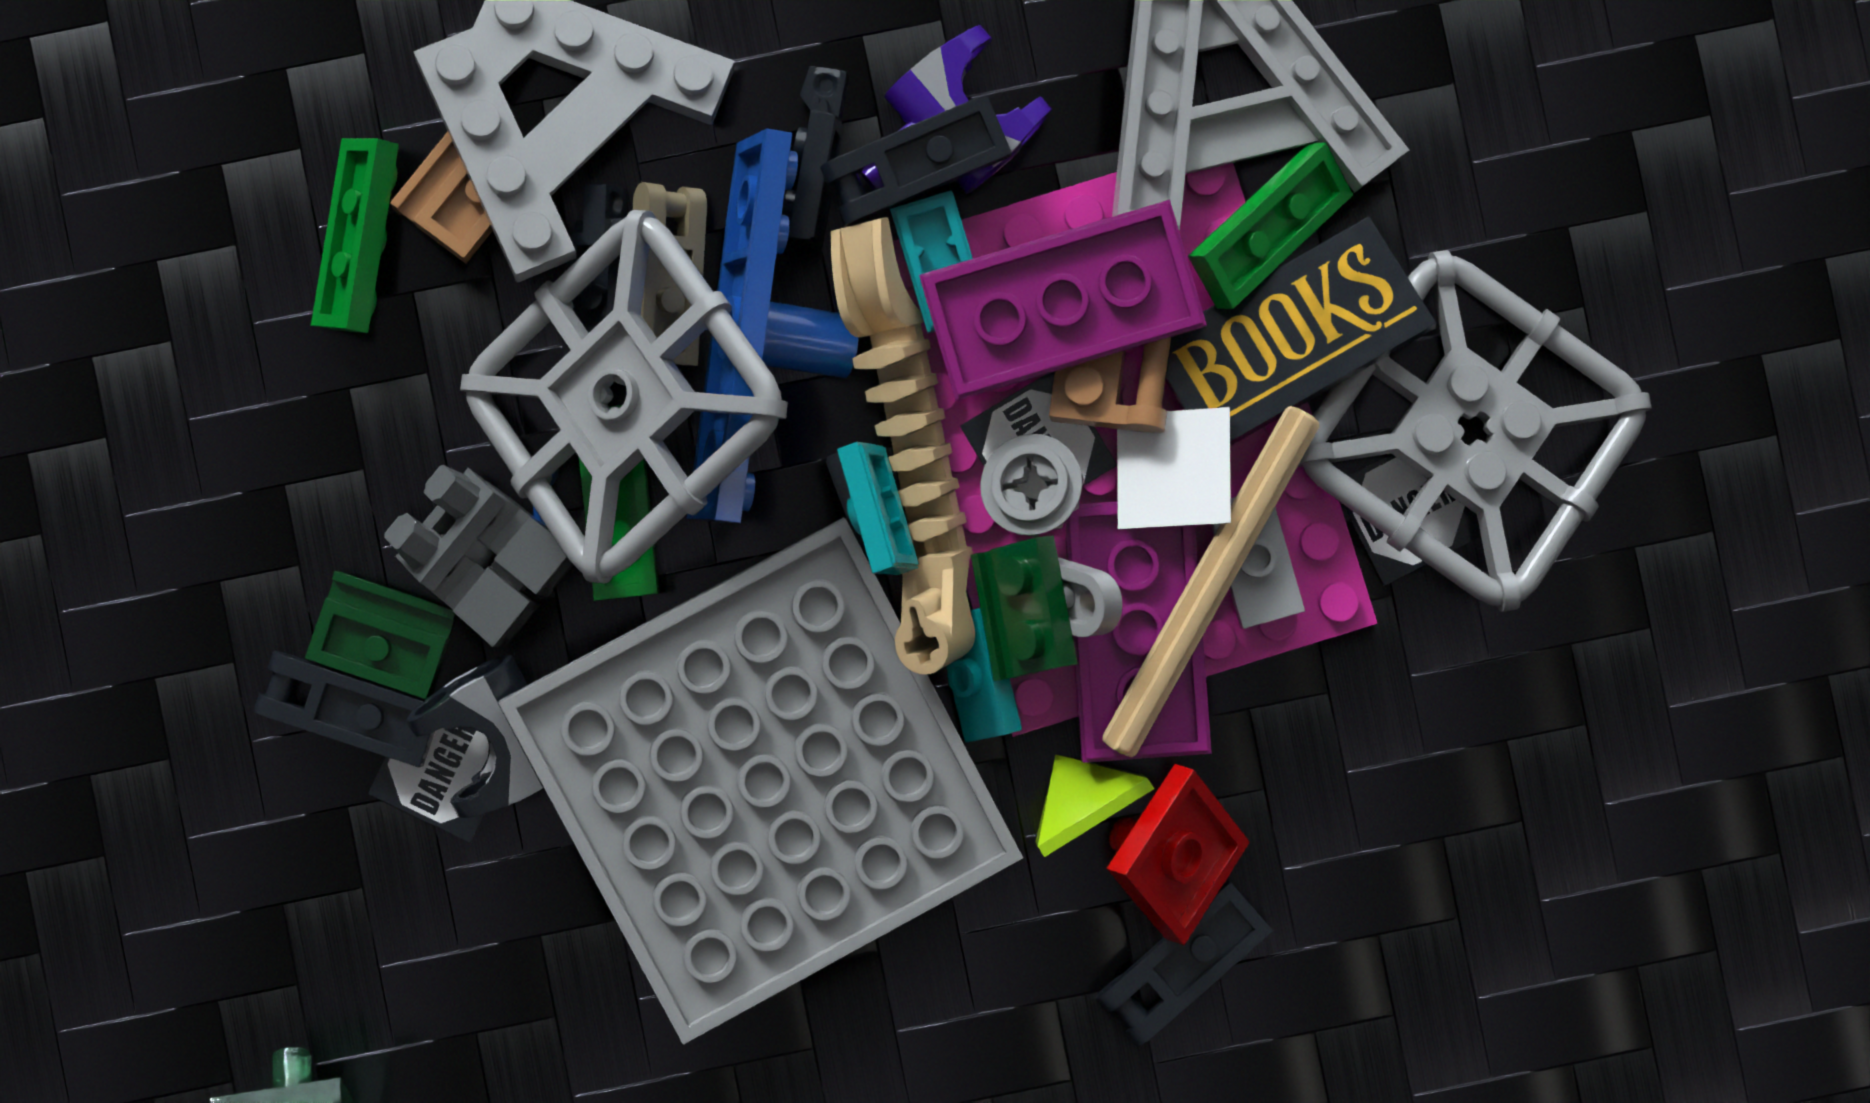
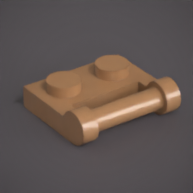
(1091, 392)

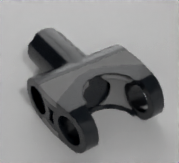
(474, 704)

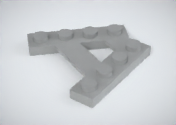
(621, 72)
(1308, 101)

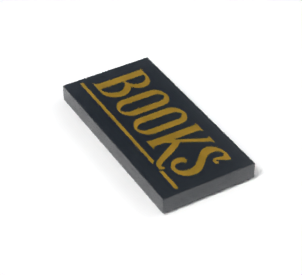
(1299, 332)

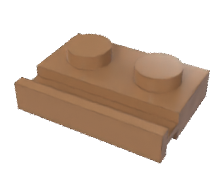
(444, 202)

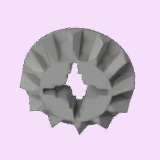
(1010, 467)

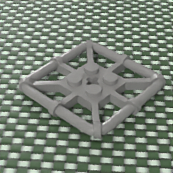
(655, 404)
(1488, 470)

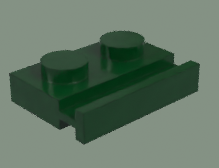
(1024, 608)
(382, 635)

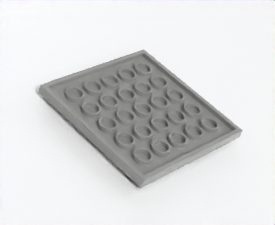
(760, 780)

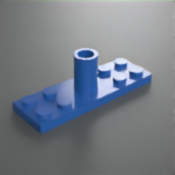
(779, 332)

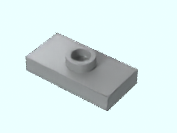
(1266, 581)

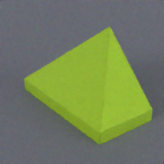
(1082, 797)

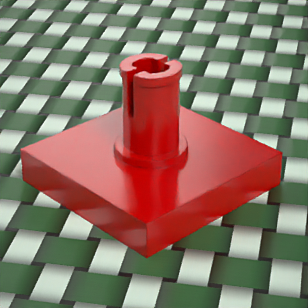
(1176, 853)

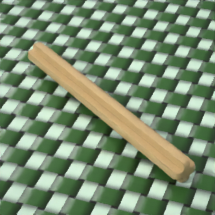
(1210, 581)

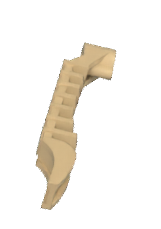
(878, 306)

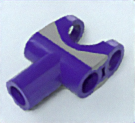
(937, 86)

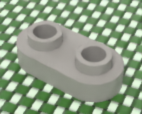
(1091, 599)

